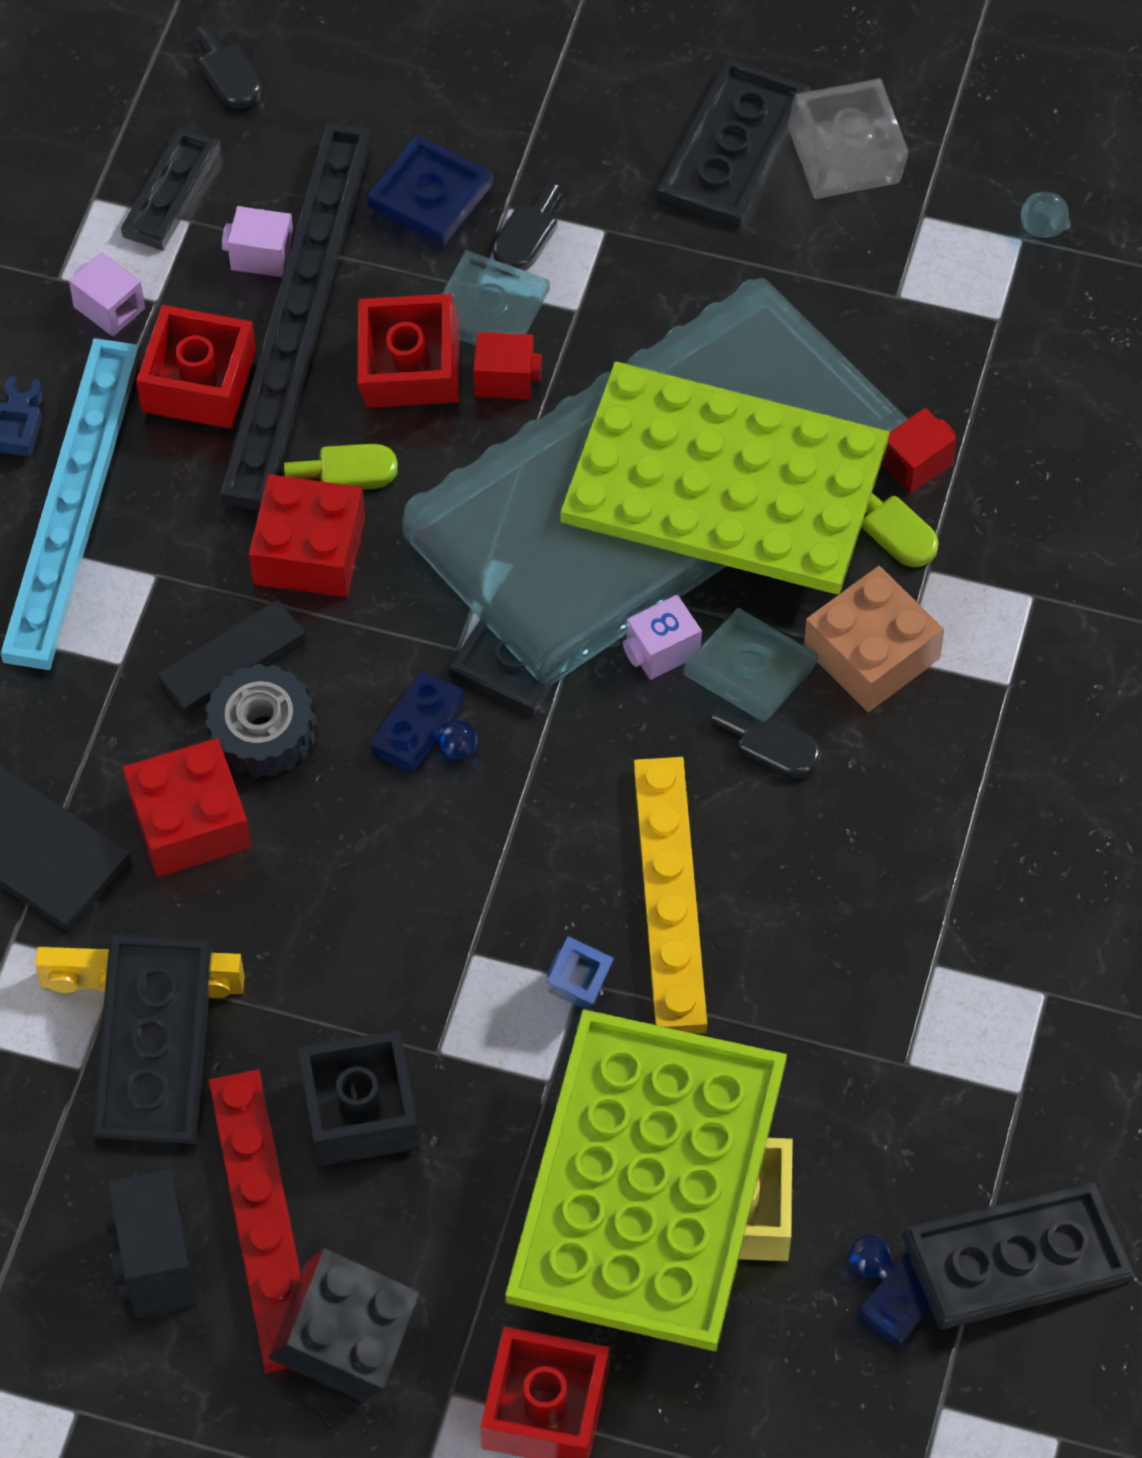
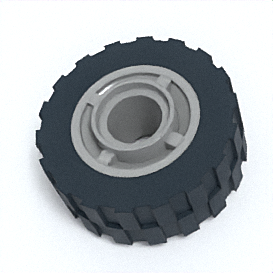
(256, 694)

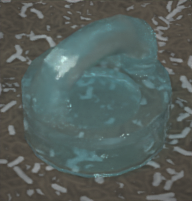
(1045, 215)

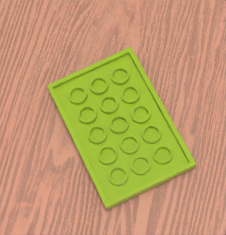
(725, 477)
(647, 1180)

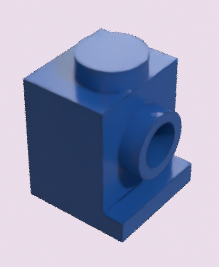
(578, 972)

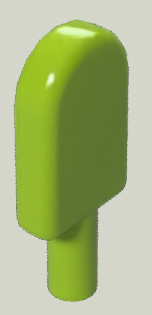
(353, 465)
(900, 531)

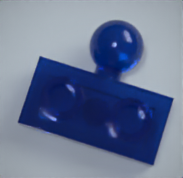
(420, 721)
(899, 1300)

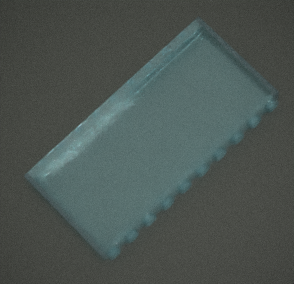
(568, 590)

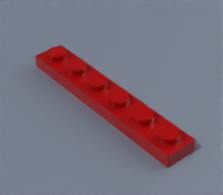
(257, 1202)

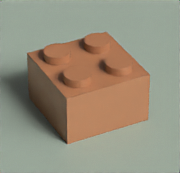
(874, 638)

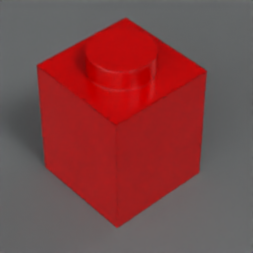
(505, 365)
(919, 450)

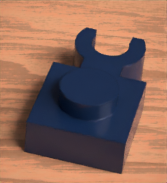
(20, 418)

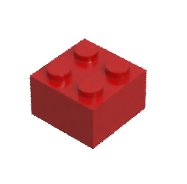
(408, 350)
(196, 366)
(307, 535)
(187, 807)
(544, 1396)

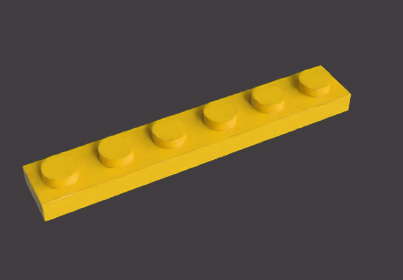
(670, 895)

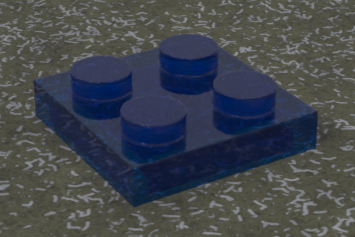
(430, 189)

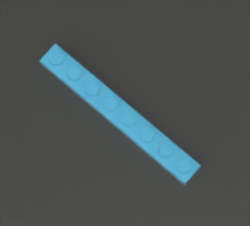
(71, 505)

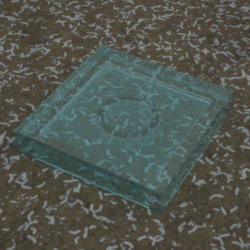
(494, 297)
(750, 665)

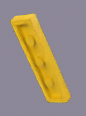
(79, 968)

